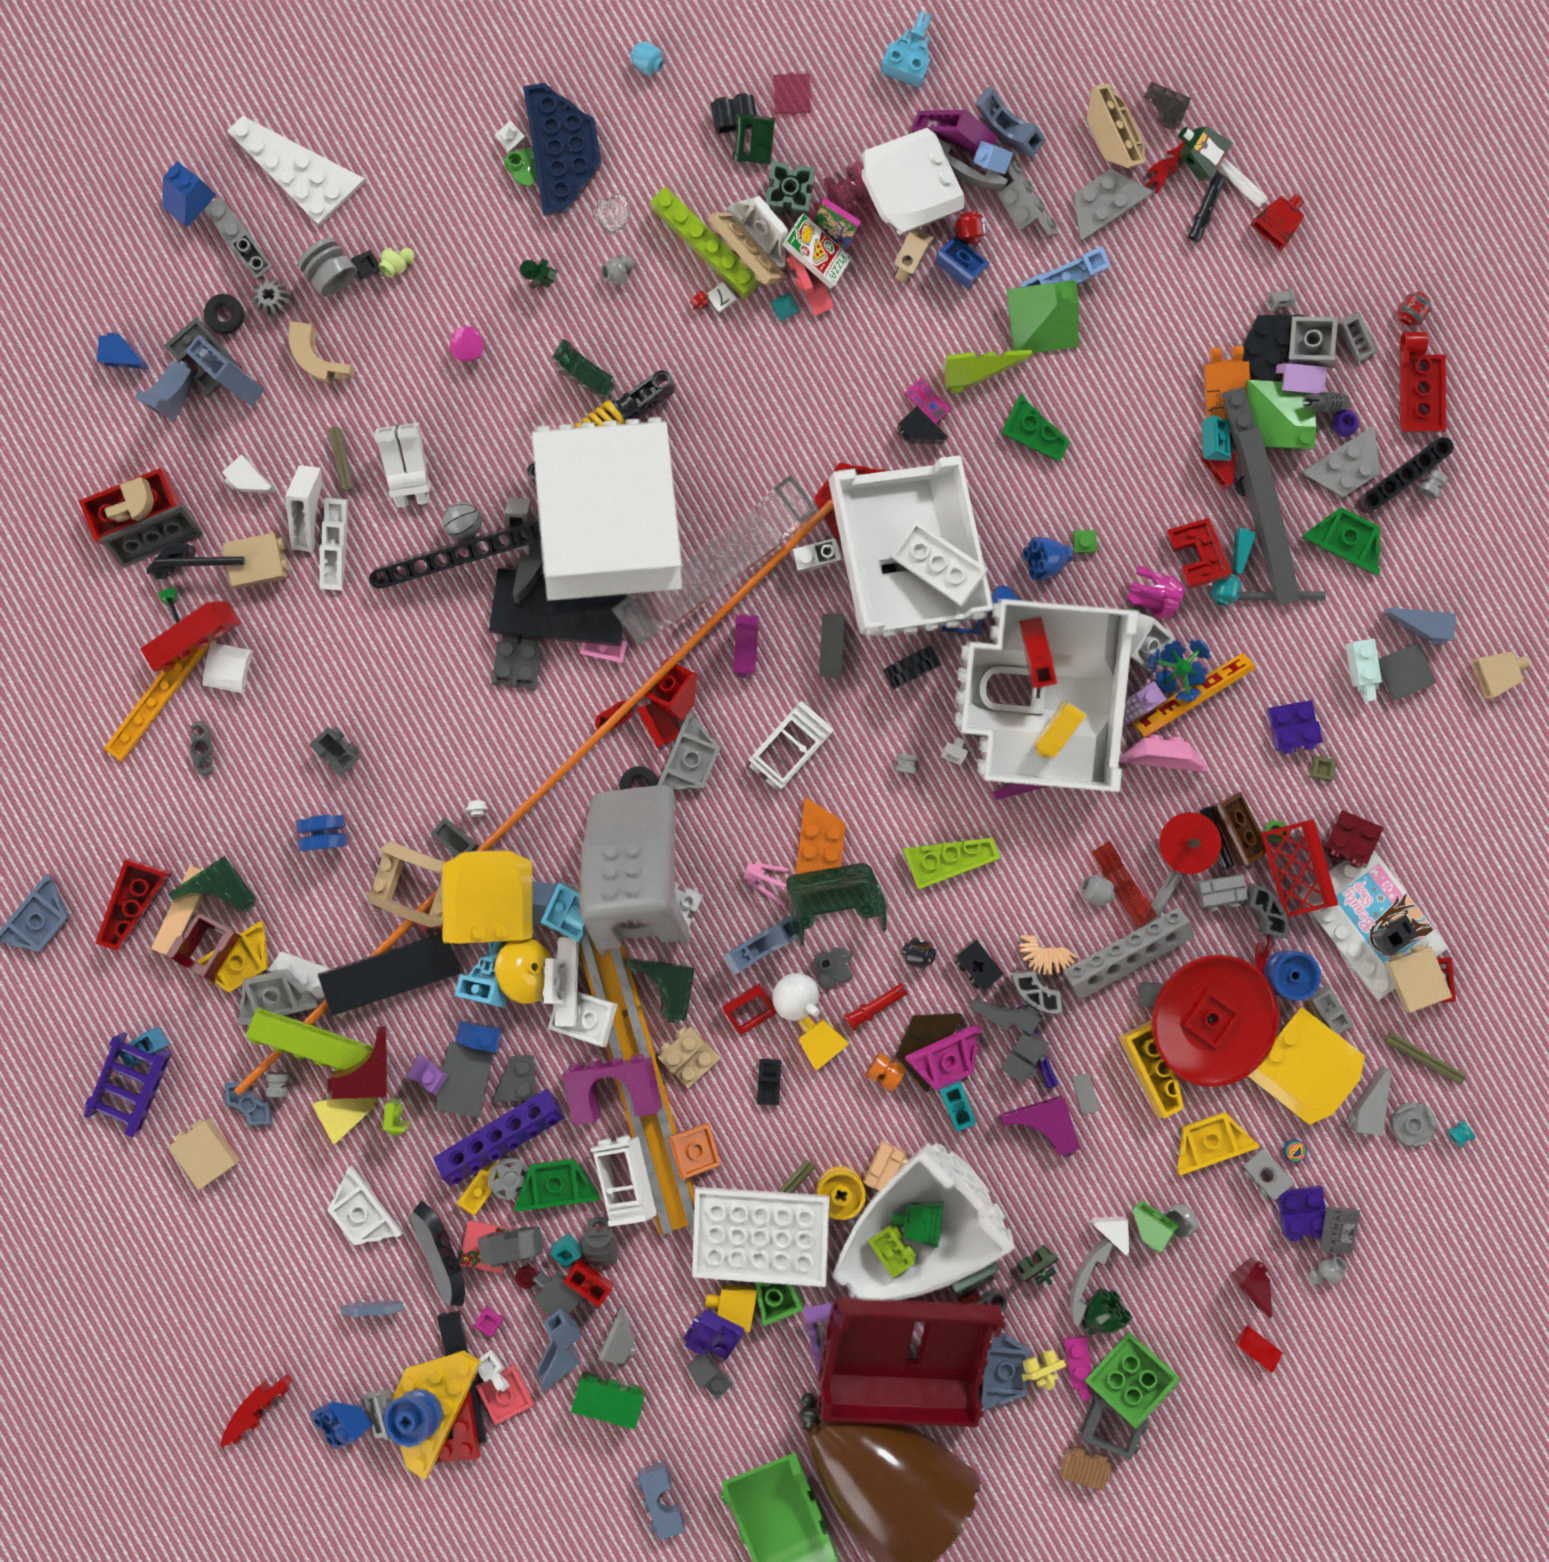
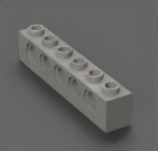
(1129, 953)

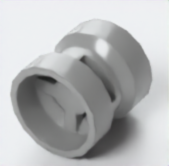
(1434, 482)
(277, 1084)

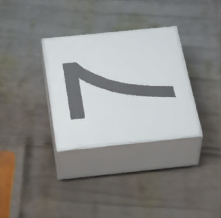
(721, 297)

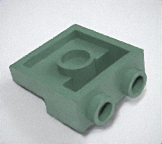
(976, 1279)

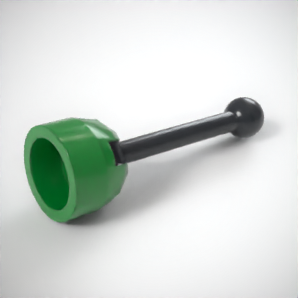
(169, 597)

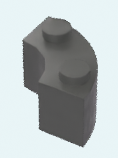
(1268, 910)
(510, 1246)

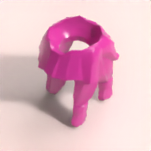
(1160, 598)

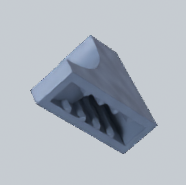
(224, 370)
(170, 391)

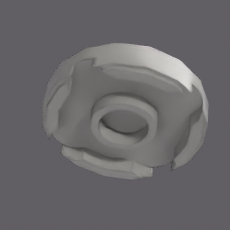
(1413, 1124)

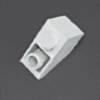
(816, 555)

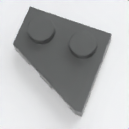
(518, 1080)

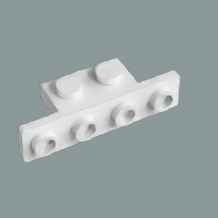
(562, 982)

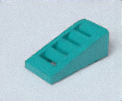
(1242, 546)

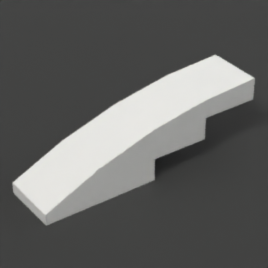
(333, 543)

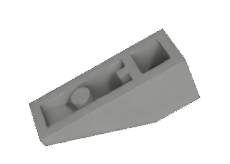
(1371, 1107)

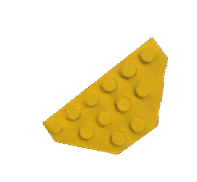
(449, 1381)

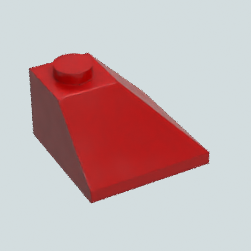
(675, 692)

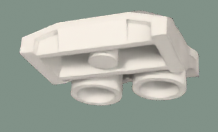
(227, 667)

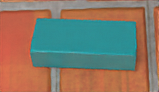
(1216, 439)

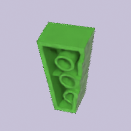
(778, 1301)

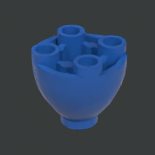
(1046, 557)

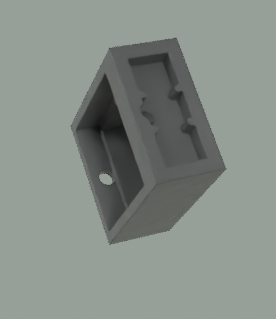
(1090, 1423)

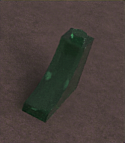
(582, 371)
(217, 881)
(672, 984)

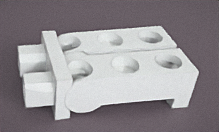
(402, 479)

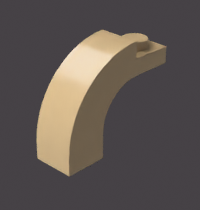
(302, 345)

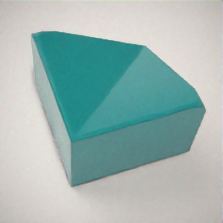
(566, 1250)

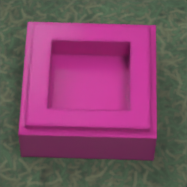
(488, 1322)

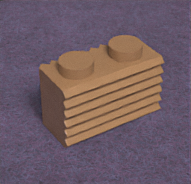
(1085, 1467)

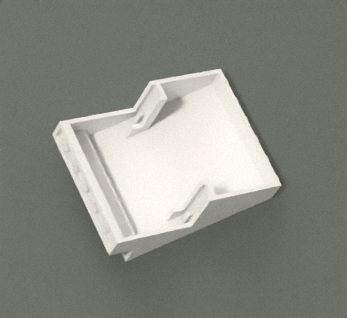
(607, 509)

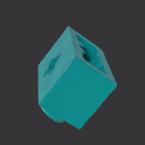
(957, 1106)

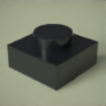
(366, 264)

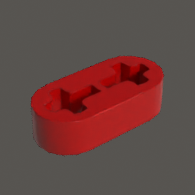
(609, 712)

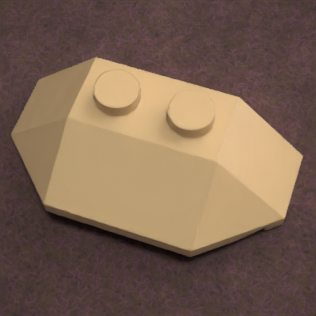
(1114, 128)

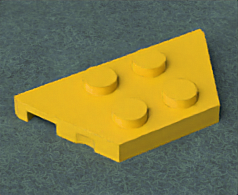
(245, 960)
(1211, 1142)

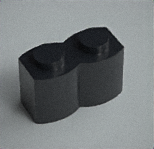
(724, 112)

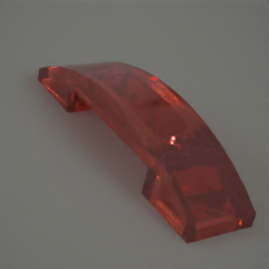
(1124, 885)

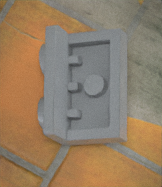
(376, 1406)

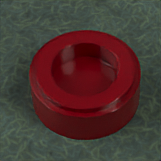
(524, 1276)

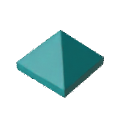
(784, 306)

